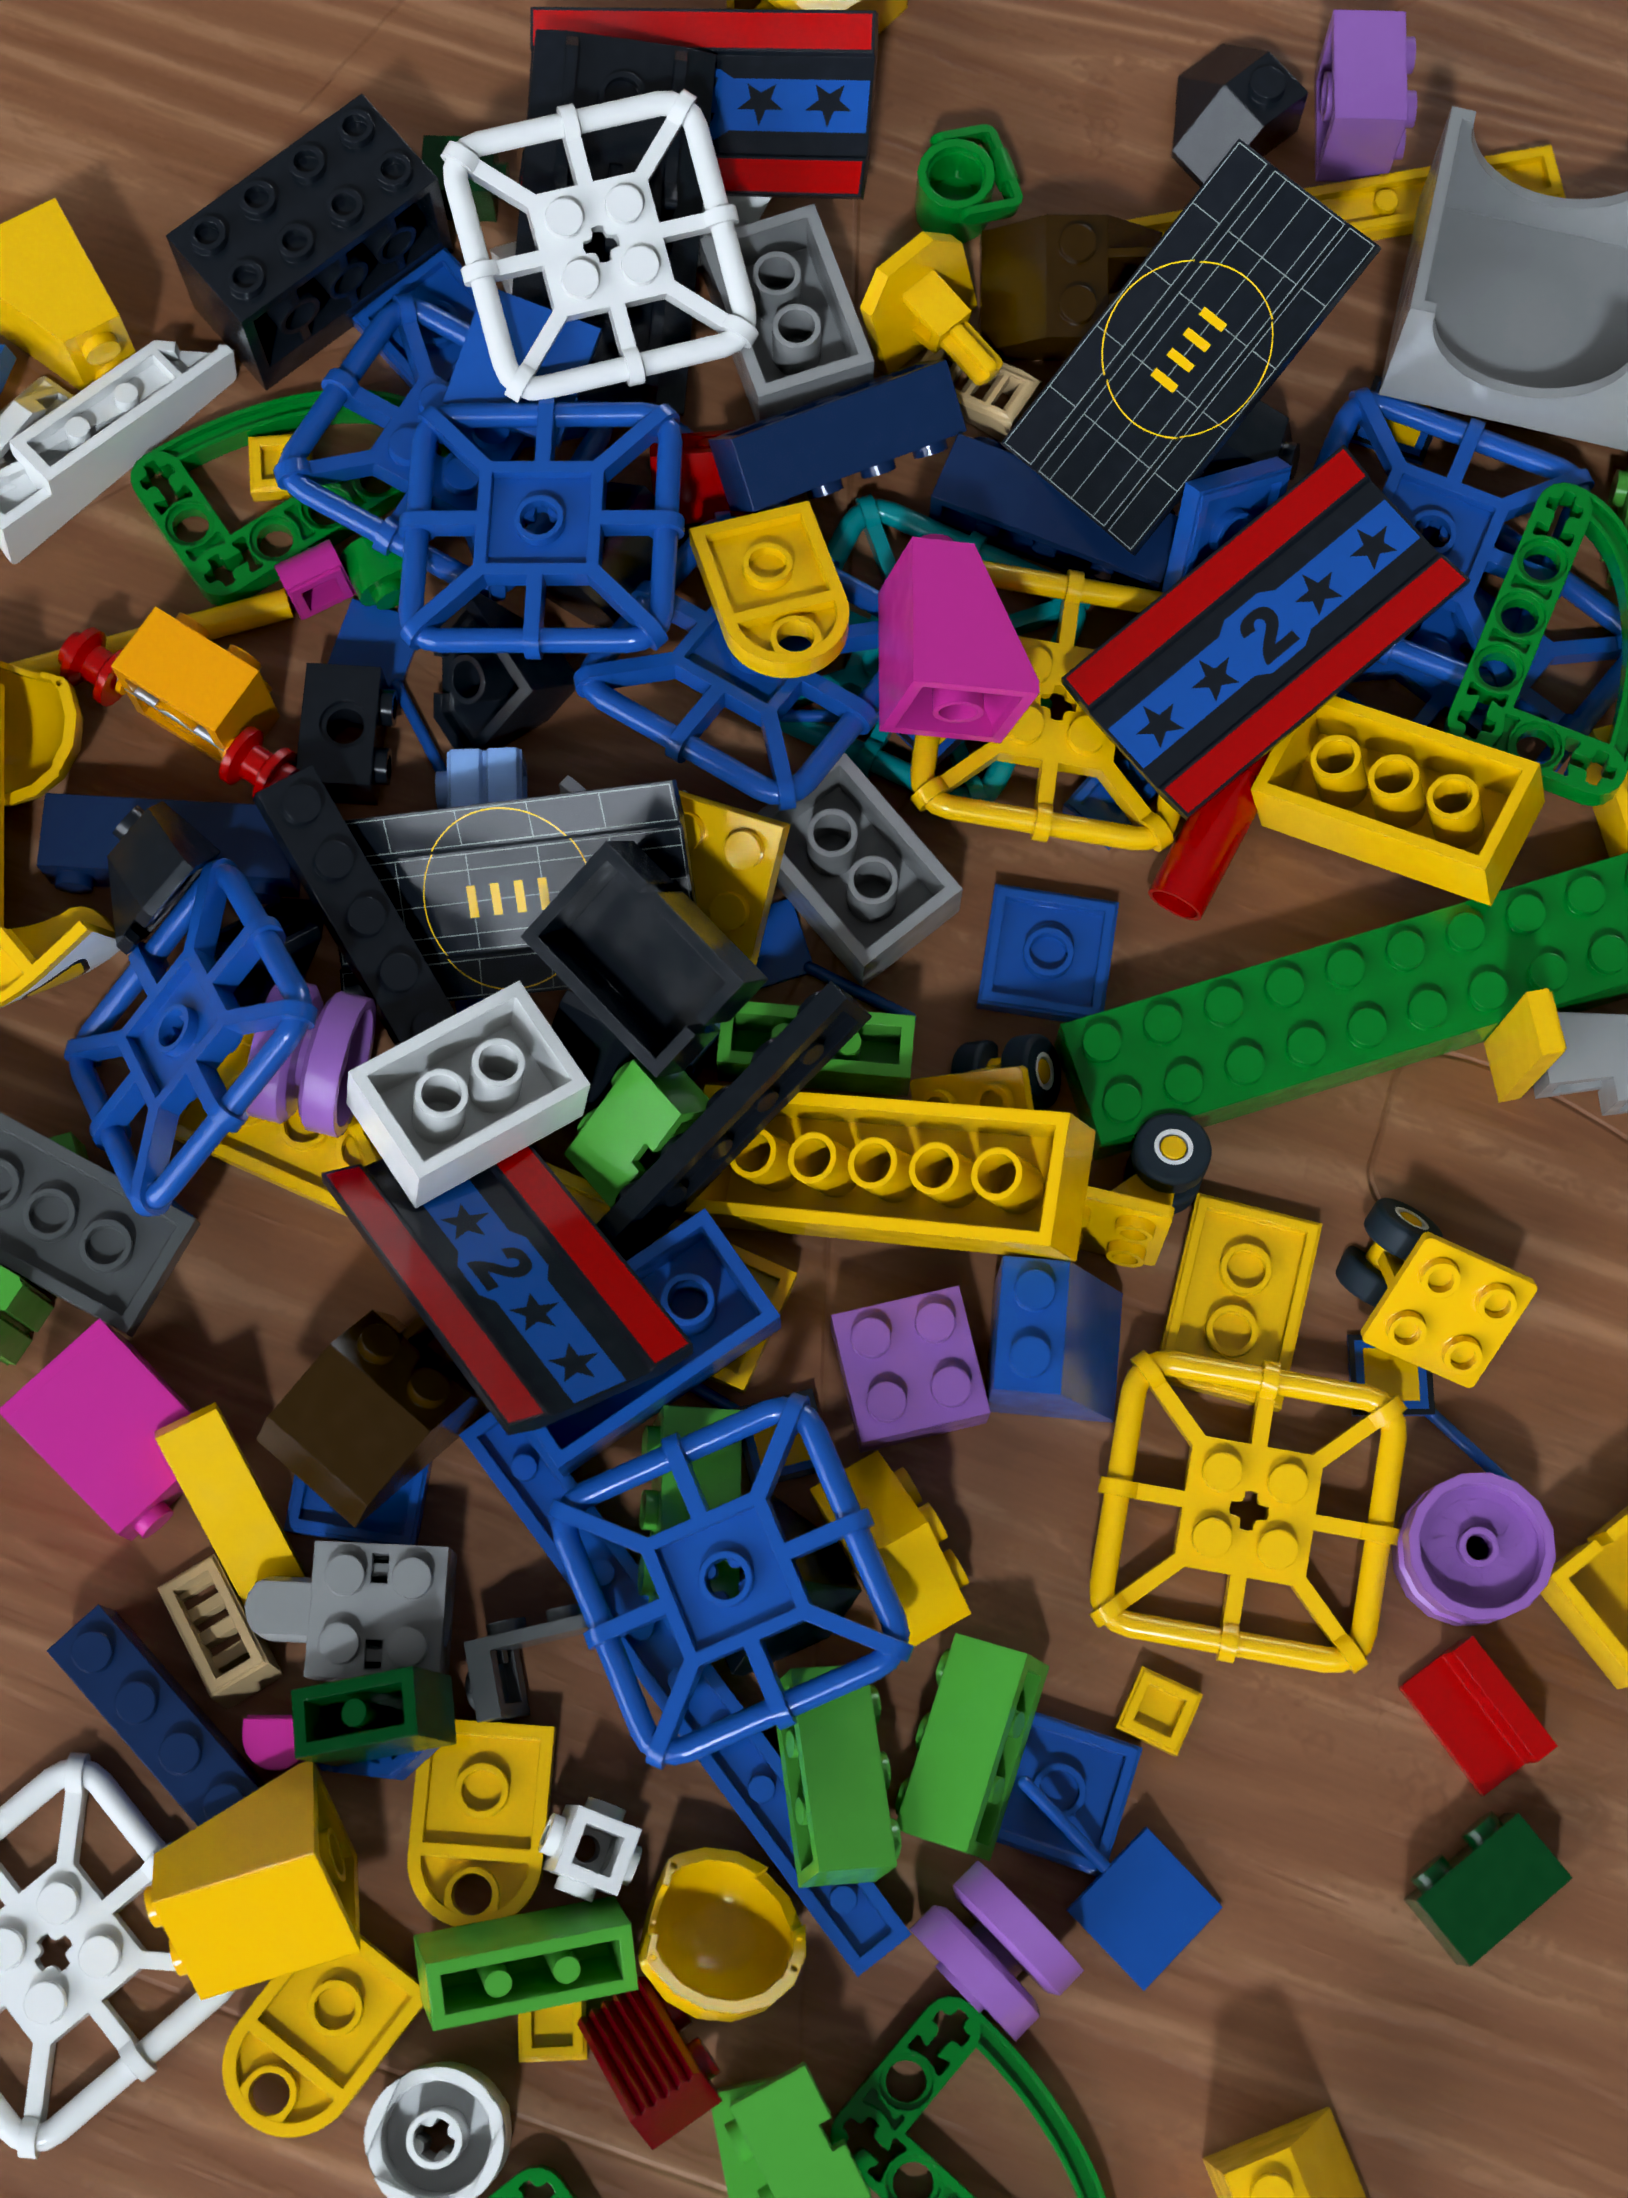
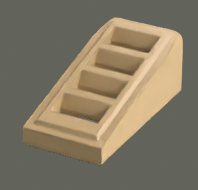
(982, 413)
(245, 1678)

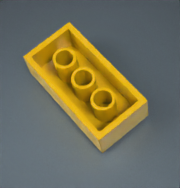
(1402, 797)

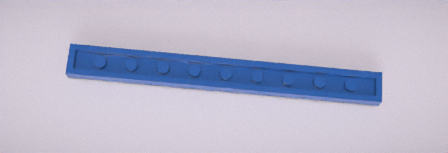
(746, 1772)

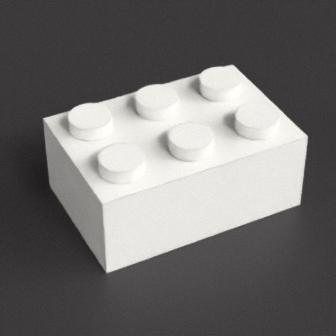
(467, 1093)

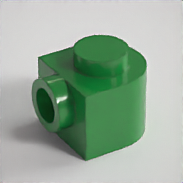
(372, 574)

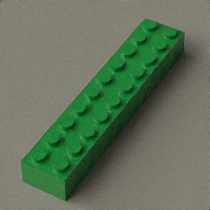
(1348, 1006)

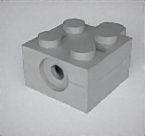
(361, 1608)

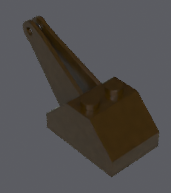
(1053, 280)
(370, 1414)

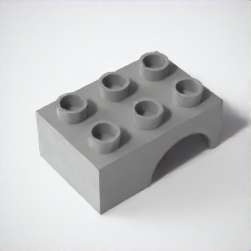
(1513, 301)

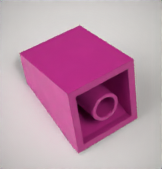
(948, 647)
(96, 1427)

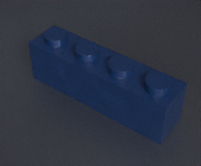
(838, 437)
(1023, 514)
(80, 829)
(154, 1715)

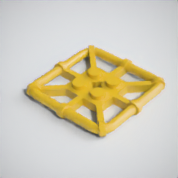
(1051, 745)
(1212, 1537)

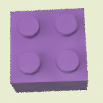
(1363, 94)
(909, 1369)

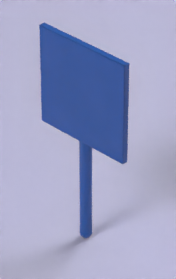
(1141, 1902)

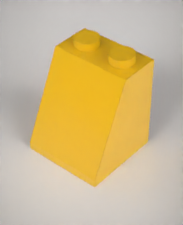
(56, 300)
(259, 1888)
(1288, 2162)

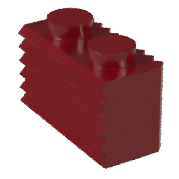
(651, 2063)

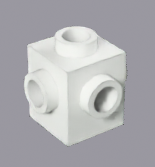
(615, 1849)

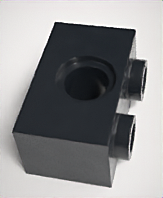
(341, 698)

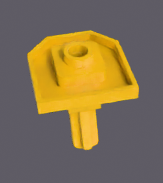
(926, 301)

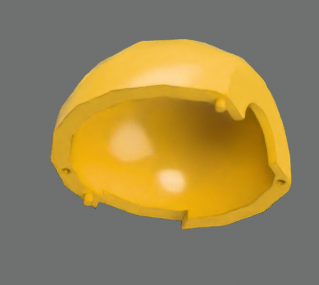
(39, 732)
(720, 1936)

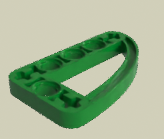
(220, 547)
(1508, 725)
(897, 2116)

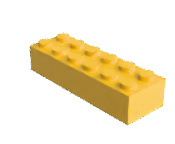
(911, 1176)

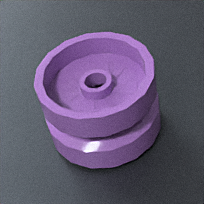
(317, 1070)
(1503, 1524)
(996, 1950)

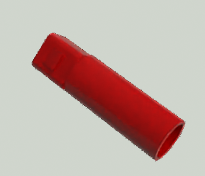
(1206, 849)

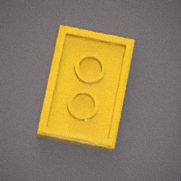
(1240, 1289)

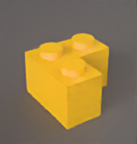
(908, 1543)

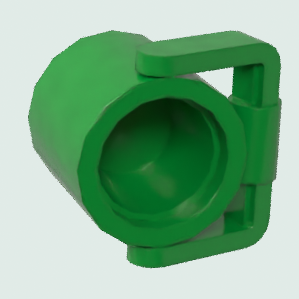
(959, 181)

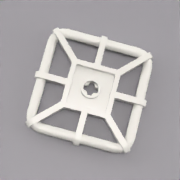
(623, 211)
(101, 1957)

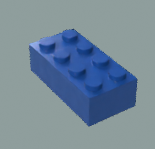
(713, 1303)

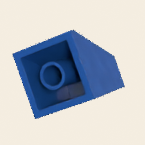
(1053, 1341)

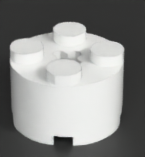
(421, 2098)

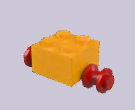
(189, 689)

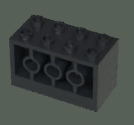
(311, 240)

